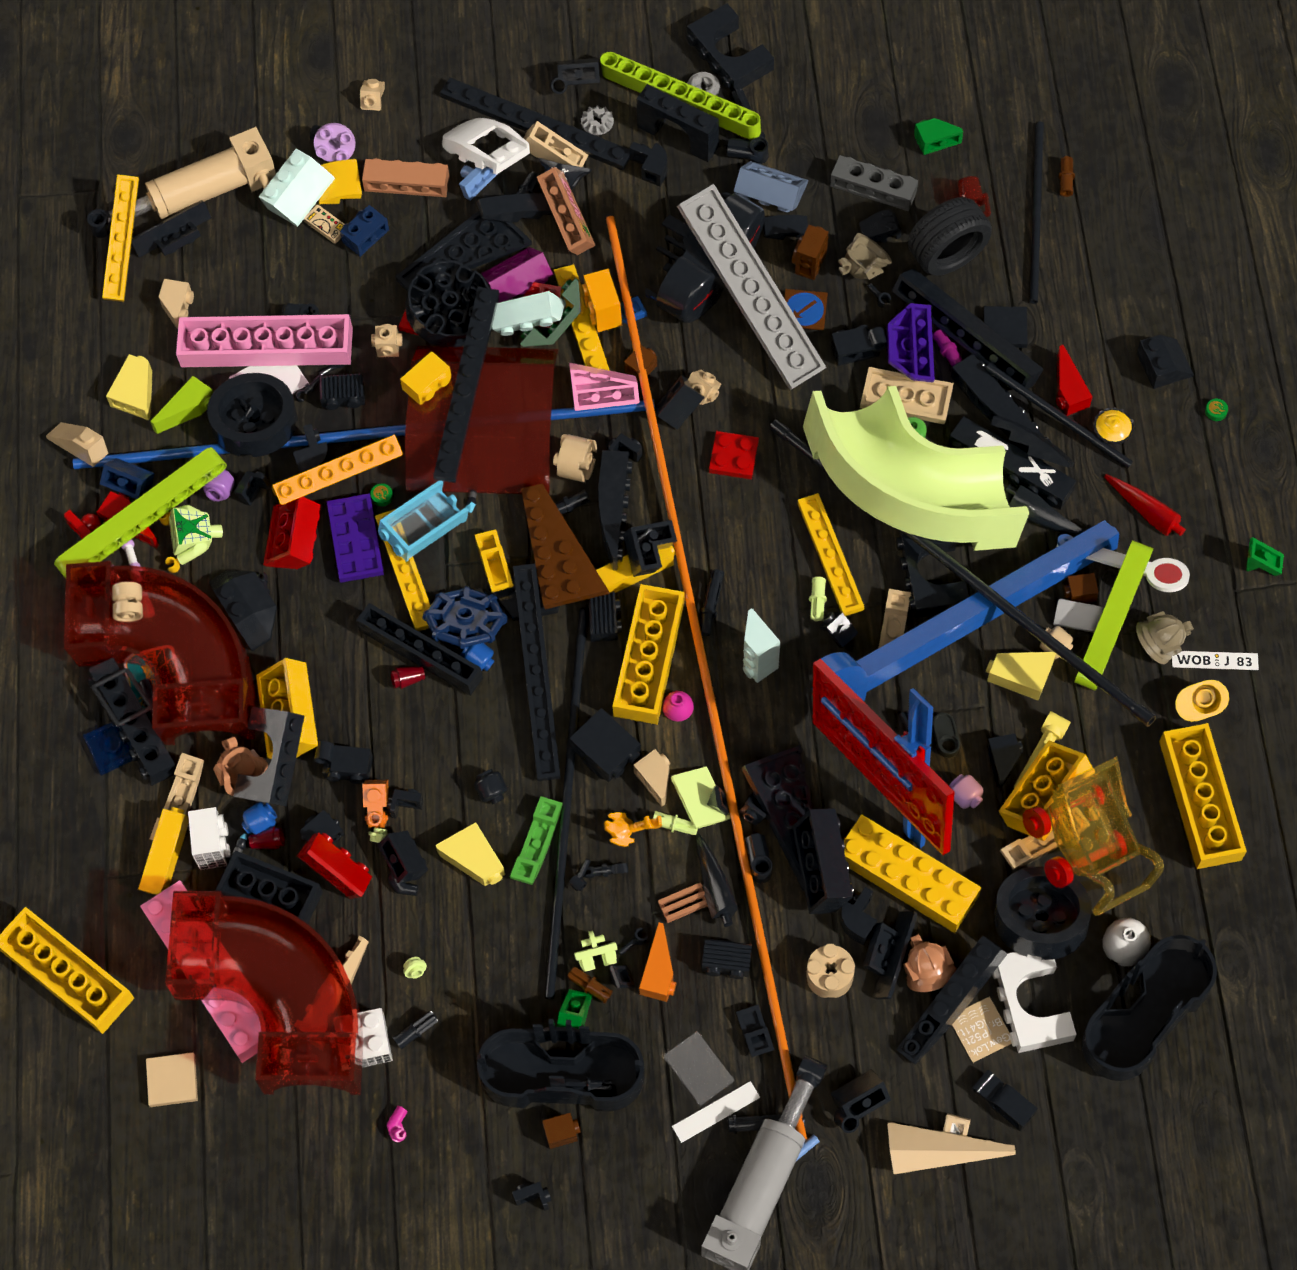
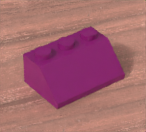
(518, 273)

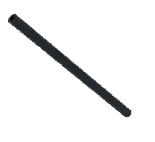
(1058, 415)

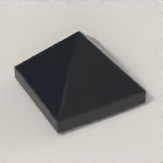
(718, 801)
(621, 976)

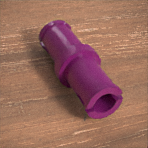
(948, 348)

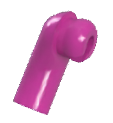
(395, 1126)

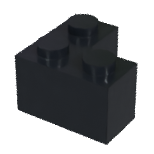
(643, 546)

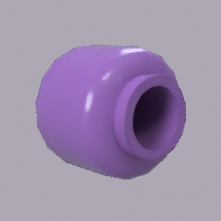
(220, 487)

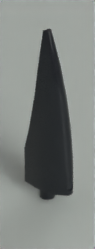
(1041, 512)
(716, 887)

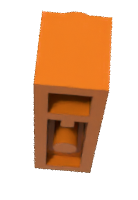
(658, 973)

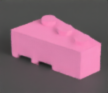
(601, 388)

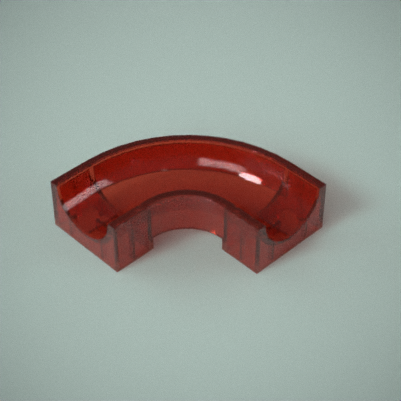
(181, 638)
(280, 972)

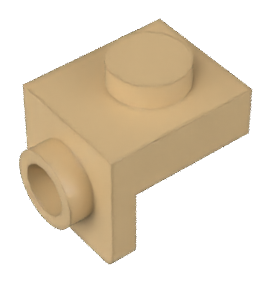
(371, 94)

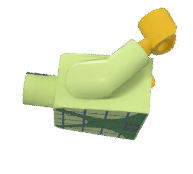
(189, 534)

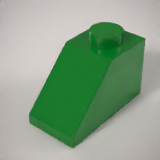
(936, 135)
(574, 1008)

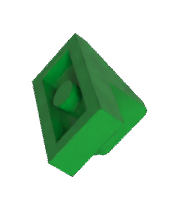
(1264, 557)

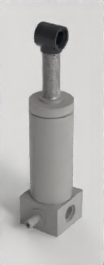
(739, 1227)

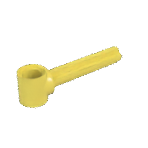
(1052, 730)

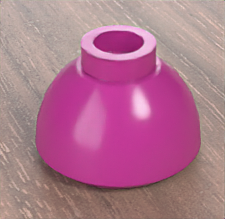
(677, 706)

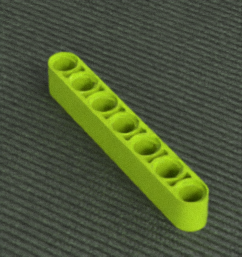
(1115, 610)

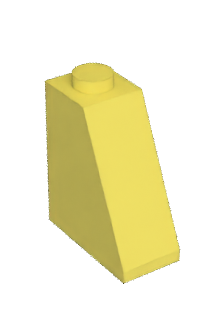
(133, 388)
(1021, 671)
(472, 855)

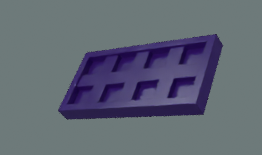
(355, 538)

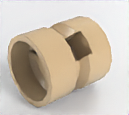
(126, 599)

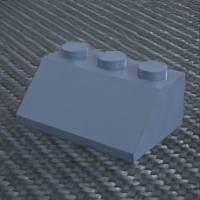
(770, 186)

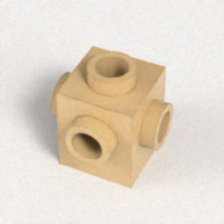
(386, 340)
(705, 384)

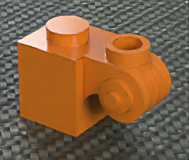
(375, 799)

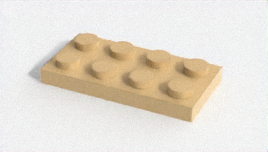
(919, 398)

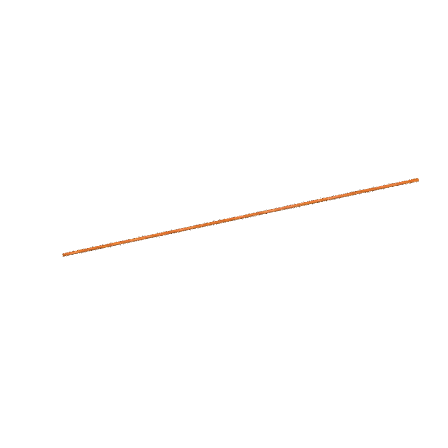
(705, 675)

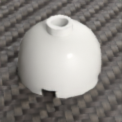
(1126, 941)

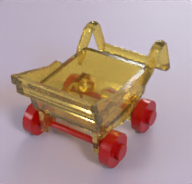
(1091, 832)

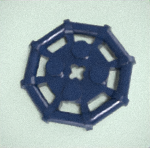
(472, 604)

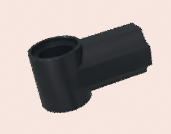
(749, 149)
(758, 857)

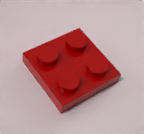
(734, 455)

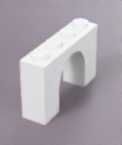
(1027, 1030)

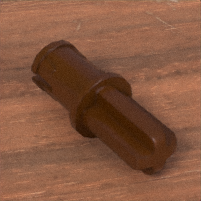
(1066, 176)
(589, 984)

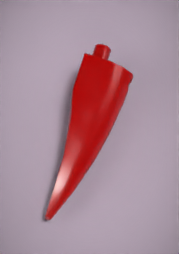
(1150, 508)

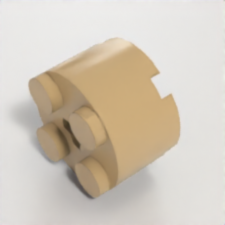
(575, 458)
(830, 958)

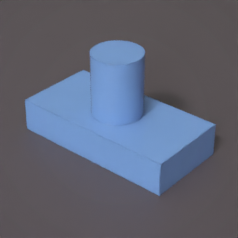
(474, 180)

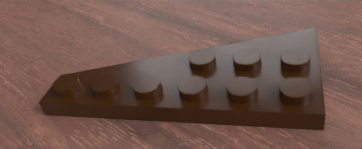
(560, 561)

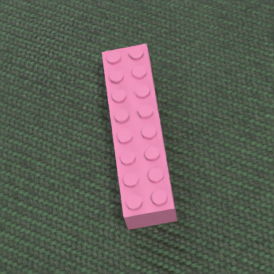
(264, 340)
(235, 1020)

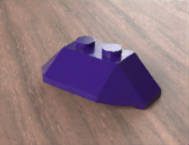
(912, 343)

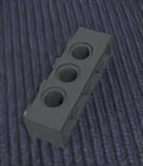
(879, 191)

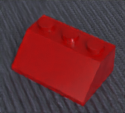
(292, 534)
(335, 865)

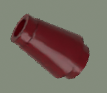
(406, 676)
(267, 839)

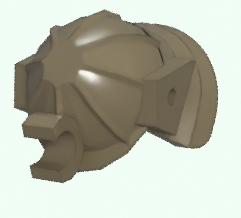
(864, 258)
(1162, 636)

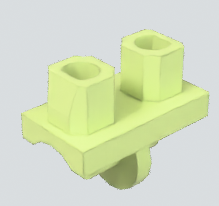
(585, 956)

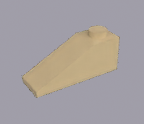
(552, 147)
(80, 442)

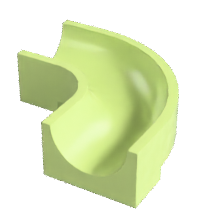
(910, 480)

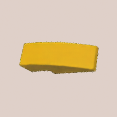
(493, 560)

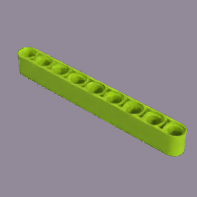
(637, 76)
(144, 510)

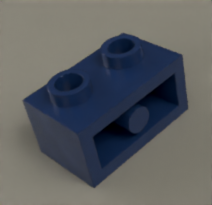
(364, 230)
(126, 478)

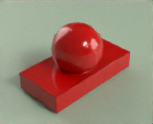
(84, 527)

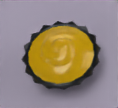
(1113, 426)

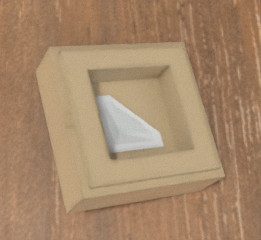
(956, 1124)

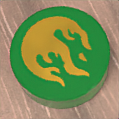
(1216, 409)
(381, 494)

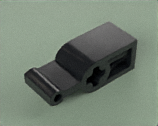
(1005, 1100)

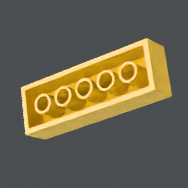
(648, 654)
(1202, 796)
(909, 874)
(64, 970)

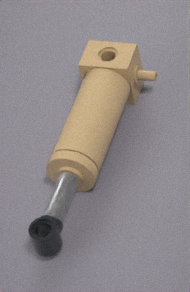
(242, 164)

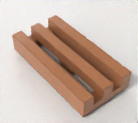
(678, 895)

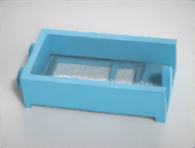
(421, 521)

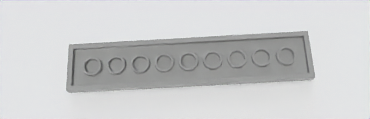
(751, 286)

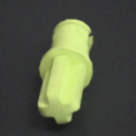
(817, 598)
(674, 823)

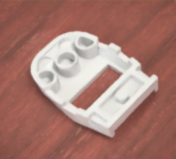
(460, 138)

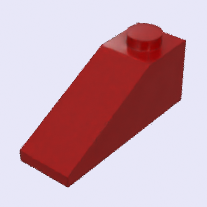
(1071, 388)
(114, 504)

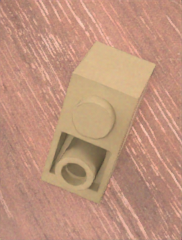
(175, 299)

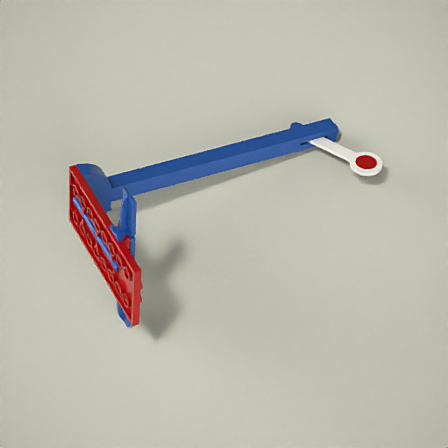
(902, 763)

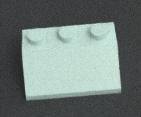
(296, 187)
(527, 313)
(760, 648)

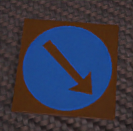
(808, 307)

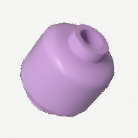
(966, 791)

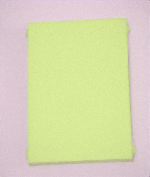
(694, 791)

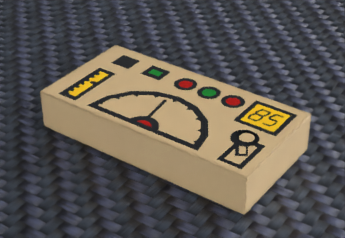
(324, 223)

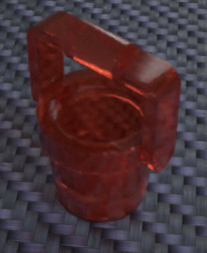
(970, 188)

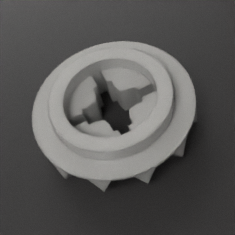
(710, 81)
(593, 126)

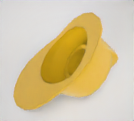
(1202, 700)

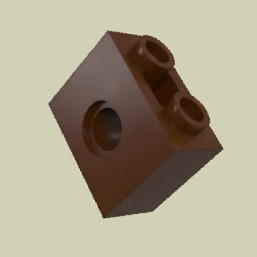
(810, 252)

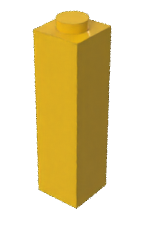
(622, 578)
(164, 851)

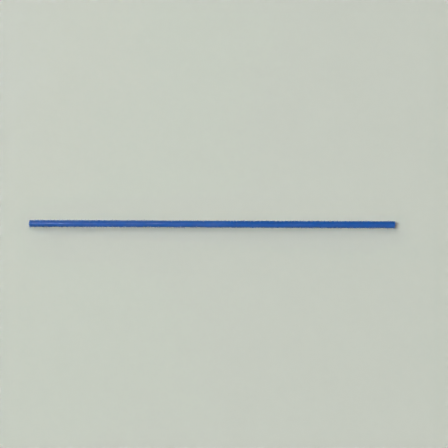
(334, 437)

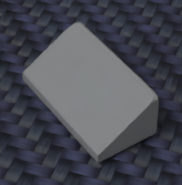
(1077, 615)

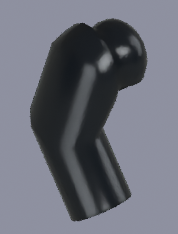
(402, 888)

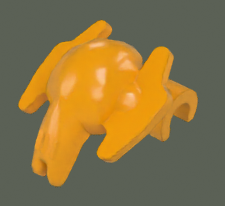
(622, 827)

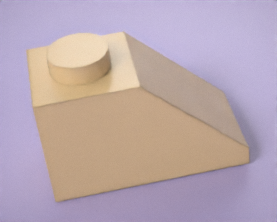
(654, 774)

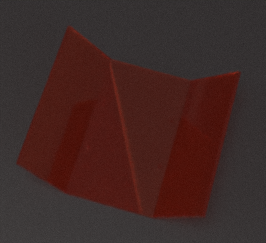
(507, 428)

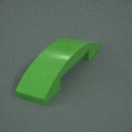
(537, 841)

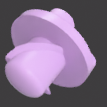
(334, 142)

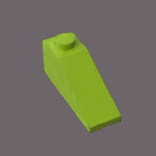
(185, 405)

